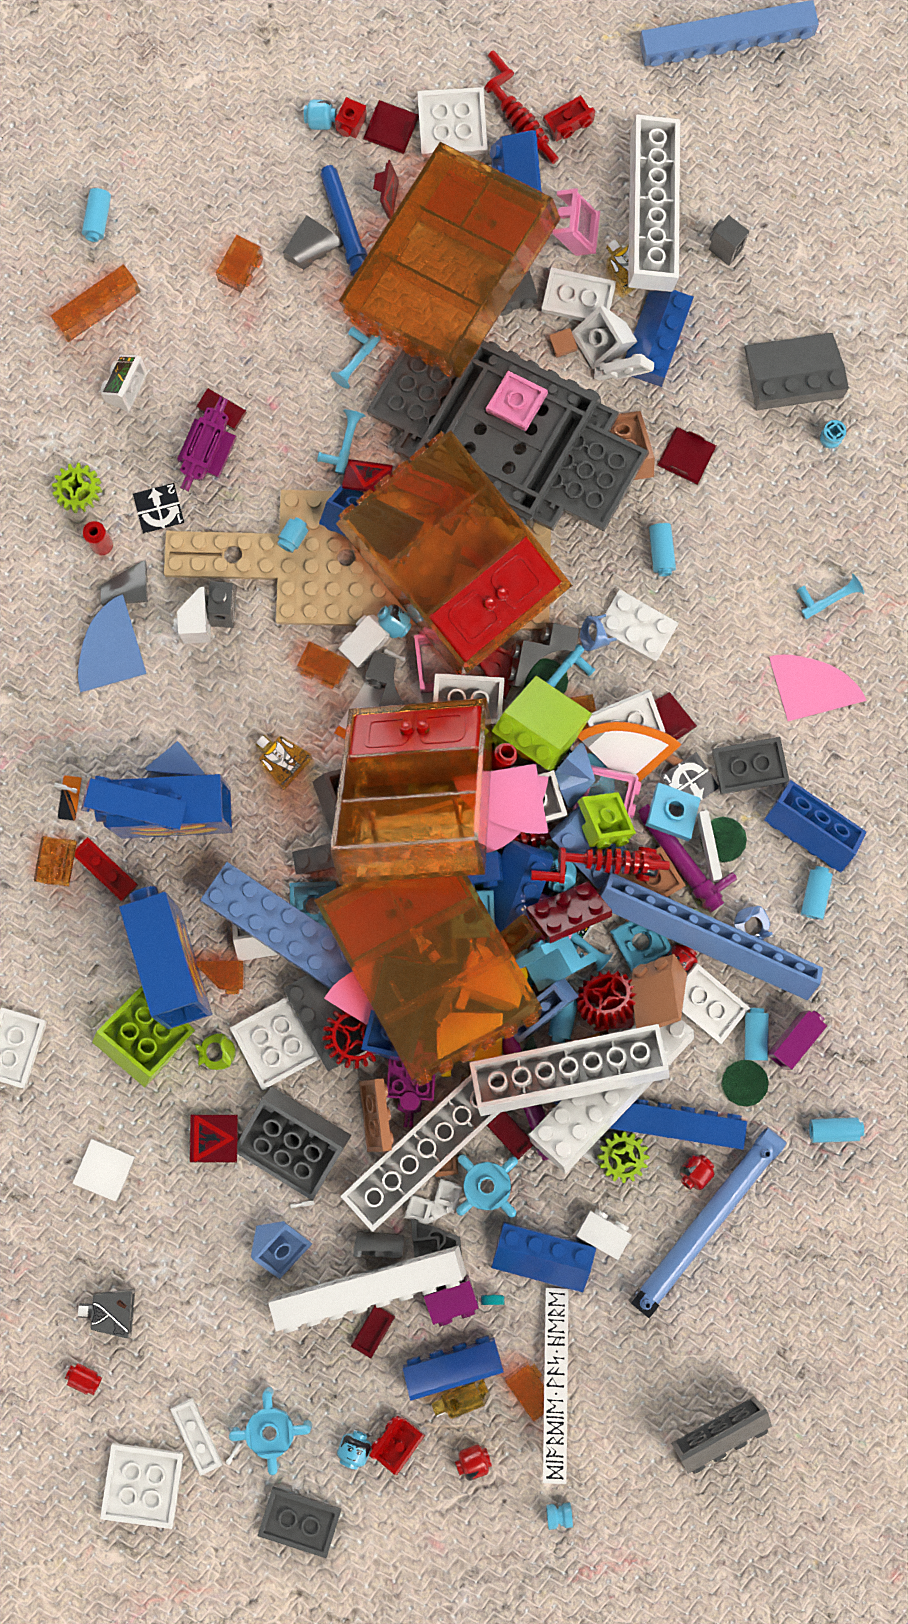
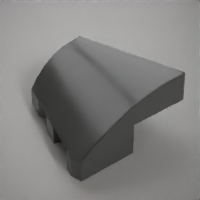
(310, 243)

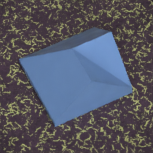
(575, 775)
(278, 1247)

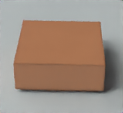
(563, 342)
(449, 1168)

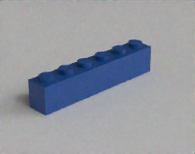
(683, 1124)

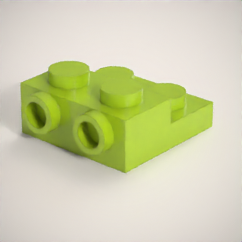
(606, 820)

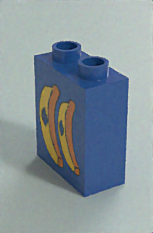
(205, 810)
(164, 958)

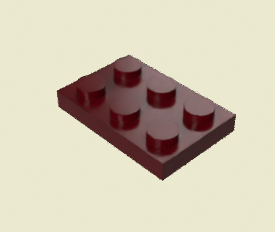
(569, 912)

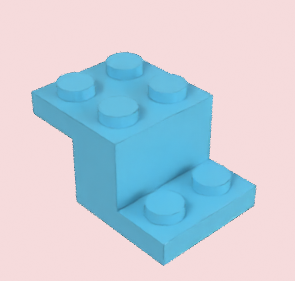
(552, 961)

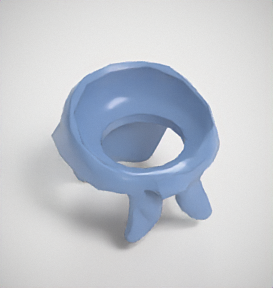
(601, 638)
(748, 912)

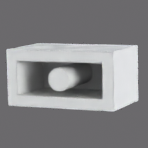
(364, 640)
(604, 1234)

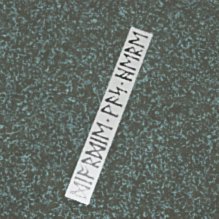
(555, 1386)

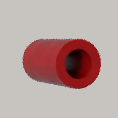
(97, 538)

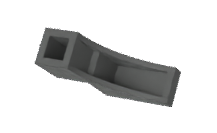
(527, 653)
(381, 674)

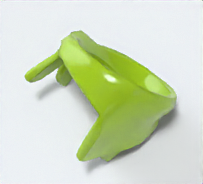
(227, 1047)

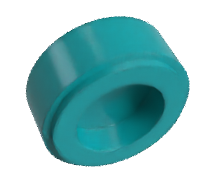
(492, 1300)

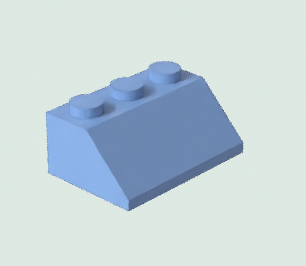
(572, 838)

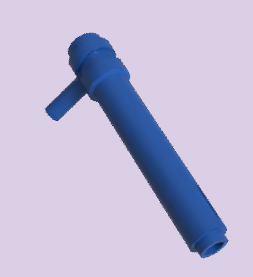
(354, 250)

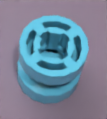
(829, 437)
(559, 1515)

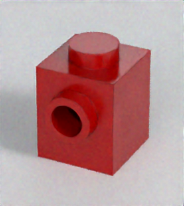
(350, 118)

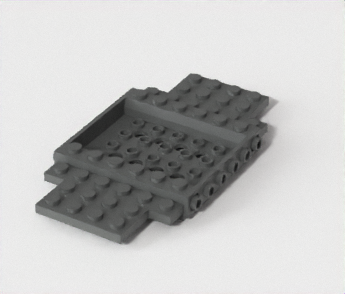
(567, 464)

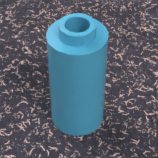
(96, 214)
(662, 549)
(817, 893)
(562, 1024)
(756, 1035)
(835, 1130)

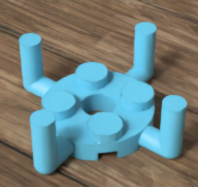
(476, 1175)
(273, 1417)

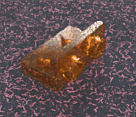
(55, 861)

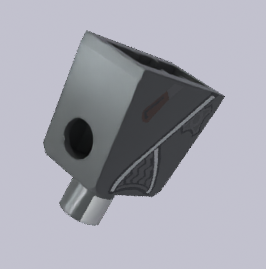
(223, 603)
(110, 1312)

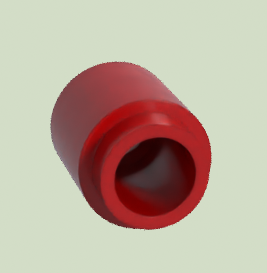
(503, 757)
(83, 1379)

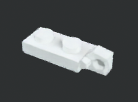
(623, 368)

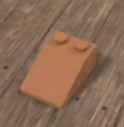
(632, 428)
(658, 992)

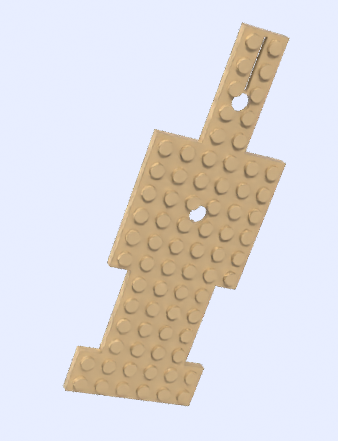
(310, 580)

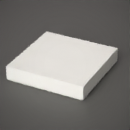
(104, 1170)

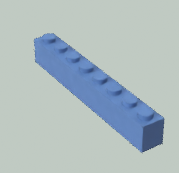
(728, 33)

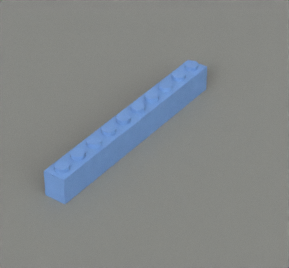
(711, 937)

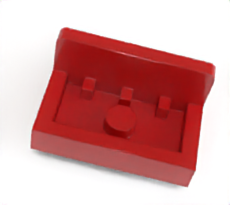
(569, 118)
(396, 1444)

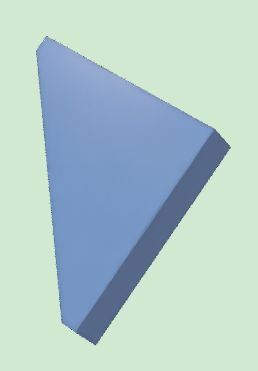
(175, 761)

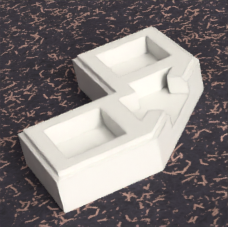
(427, 1210)

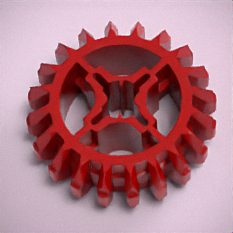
(603, 993)
(344, 1030)

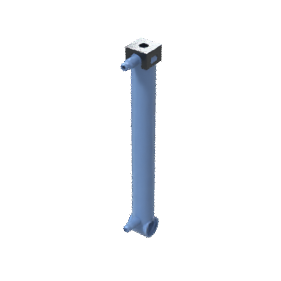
(764, 1150)

